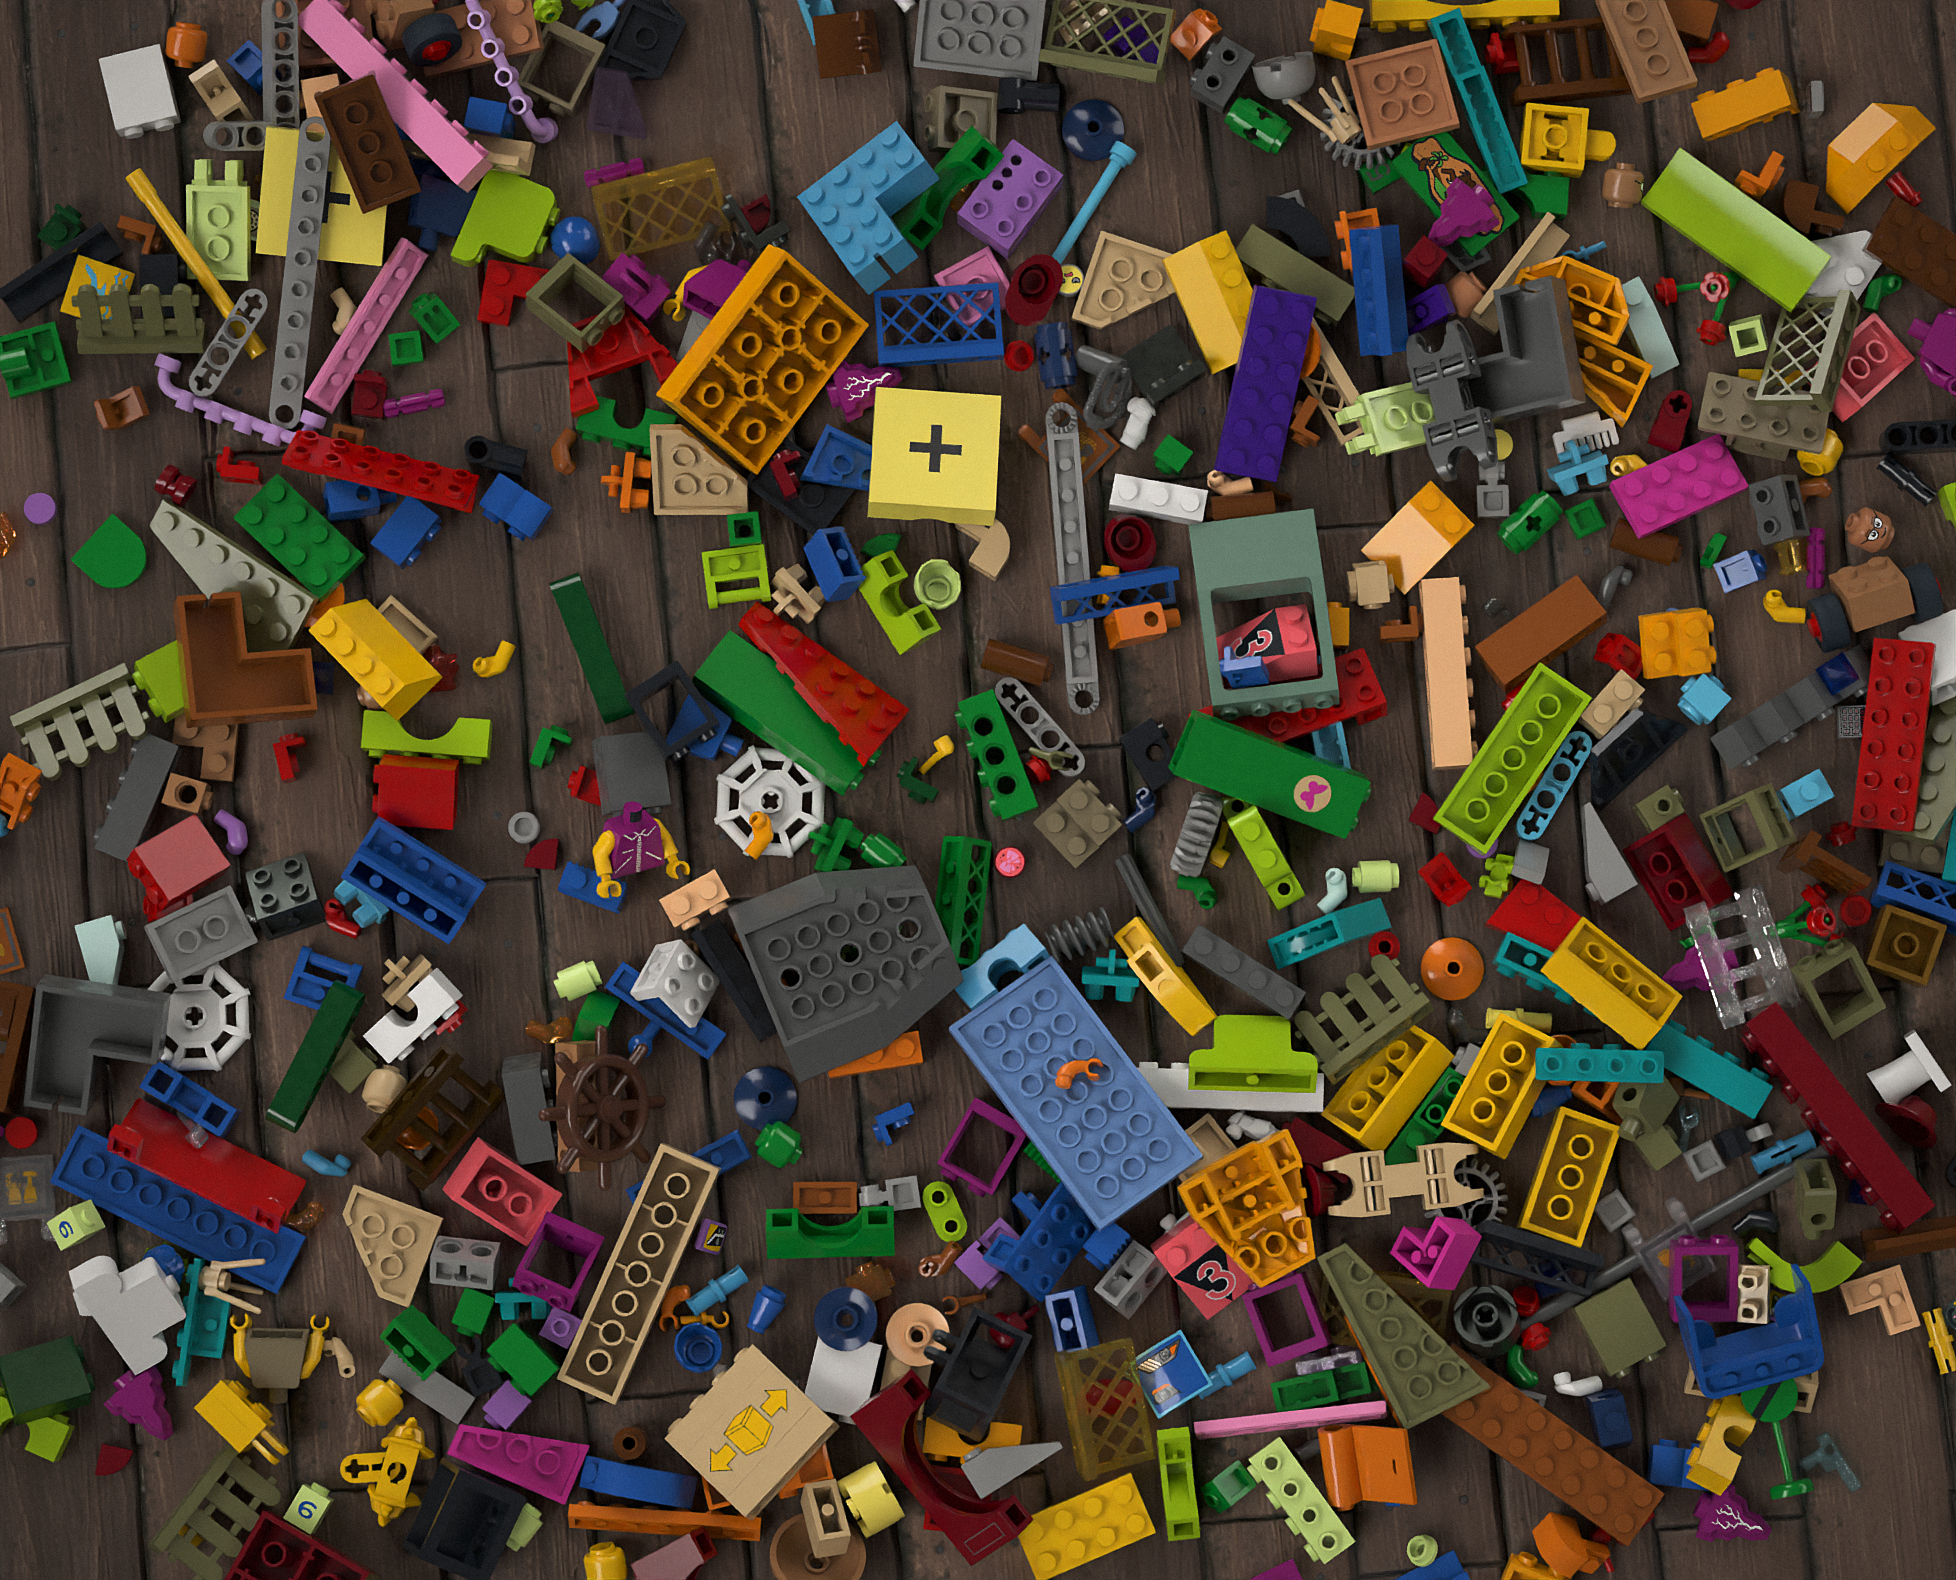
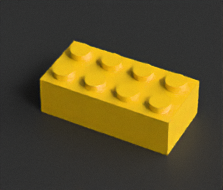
(1568, 1177)
(1085, 1527)

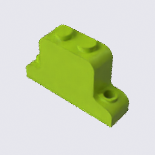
(508, 218)
(1262, 852)
(1252, 1056)

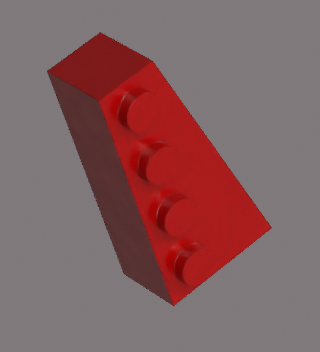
(1534, 916)

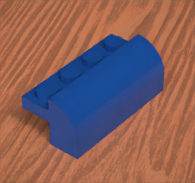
(1379, 289)
(413, 880)

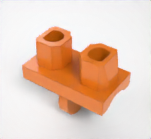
(630, 497)

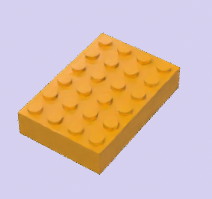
(762, 359)

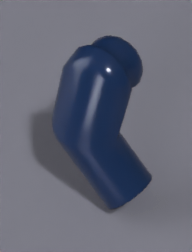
(1144, 809)

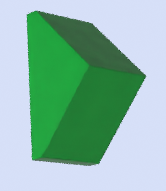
(596, 1011)

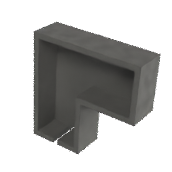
(1539, 354)
(78, 1024)

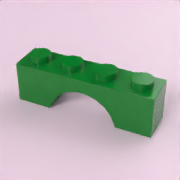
(967, 161)
(1542, 193)
(796, 1237)

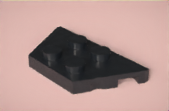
(644, 39)
(1629, 752)

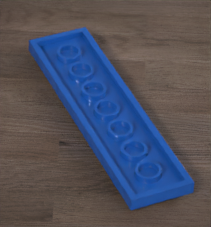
(174, 1211)

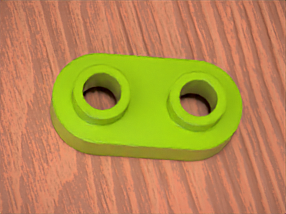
(944, 1211)

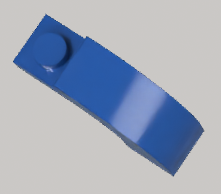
(638, 1482)

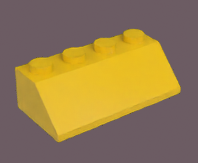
(1213, 297)
(376, 655)
(1611, 984)
(1499, 1087)
(1388, 1089)

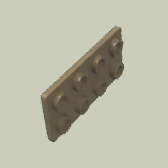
(1759, 430)

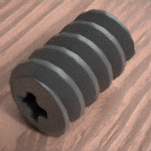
(1079, 935)

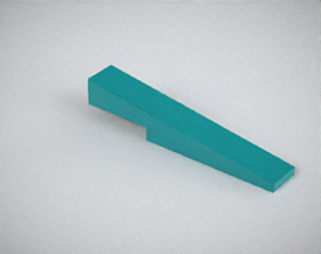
(1477, 100)

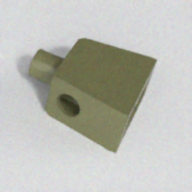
(1643, 1107)
(1814, 1206)

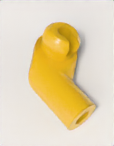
(1780, 611)
(494, 664)

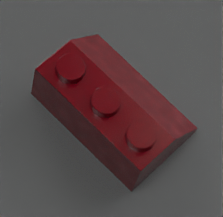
(1677, 870)

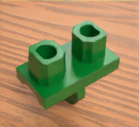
(830, 842)

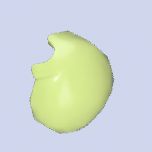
(937, 584)

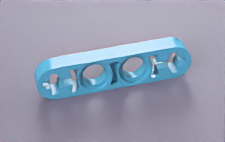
(1556, 787)

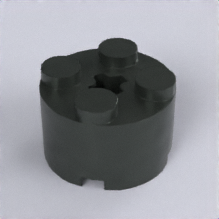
(1491, 1338)

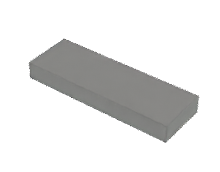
(435, 1391)

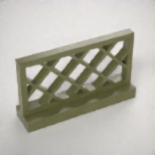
(1109, 64)
(1834, 351)

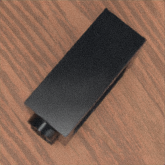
(654, 685)

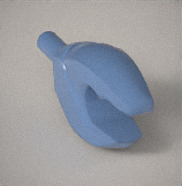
(604, 13)

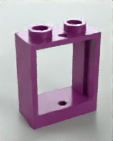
(1001, 1120)
(569, 1237)
(1313, 1310)
(1704, 1310)

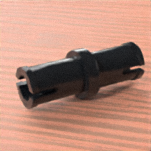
(1907, 479)

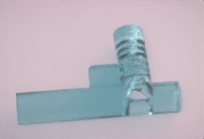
(1831, 1461)

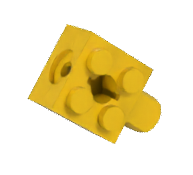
(1559, 140)
(240, 1419)

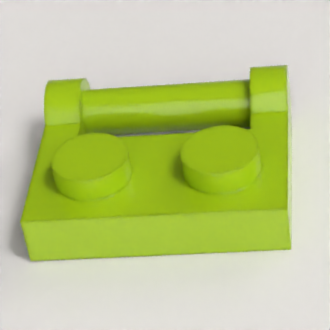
(736, 565)

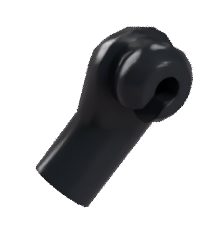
(1757, 1219)

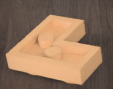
(1882, 1289)

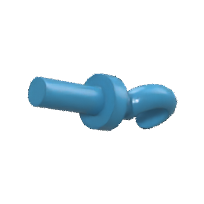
(1585, 252)

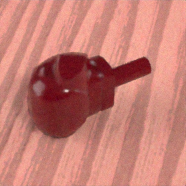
(1015, 1320)

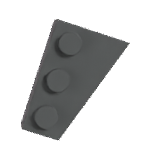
(526, 1095)

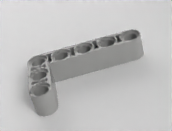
(272, 87)

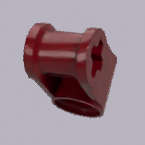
(1670, 426)

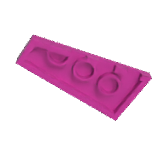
(528, 1461)

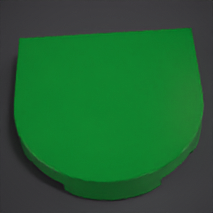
(112, 555)

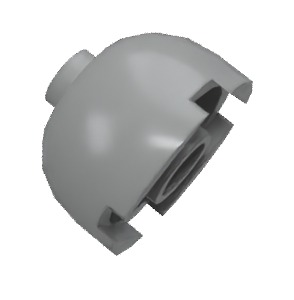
(1286, 76)

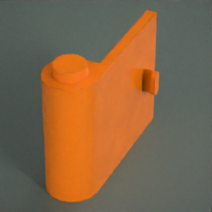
(1366, 1465)

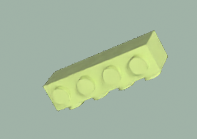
(1300, 1500)

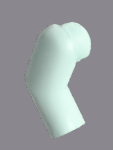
(1336, 890)

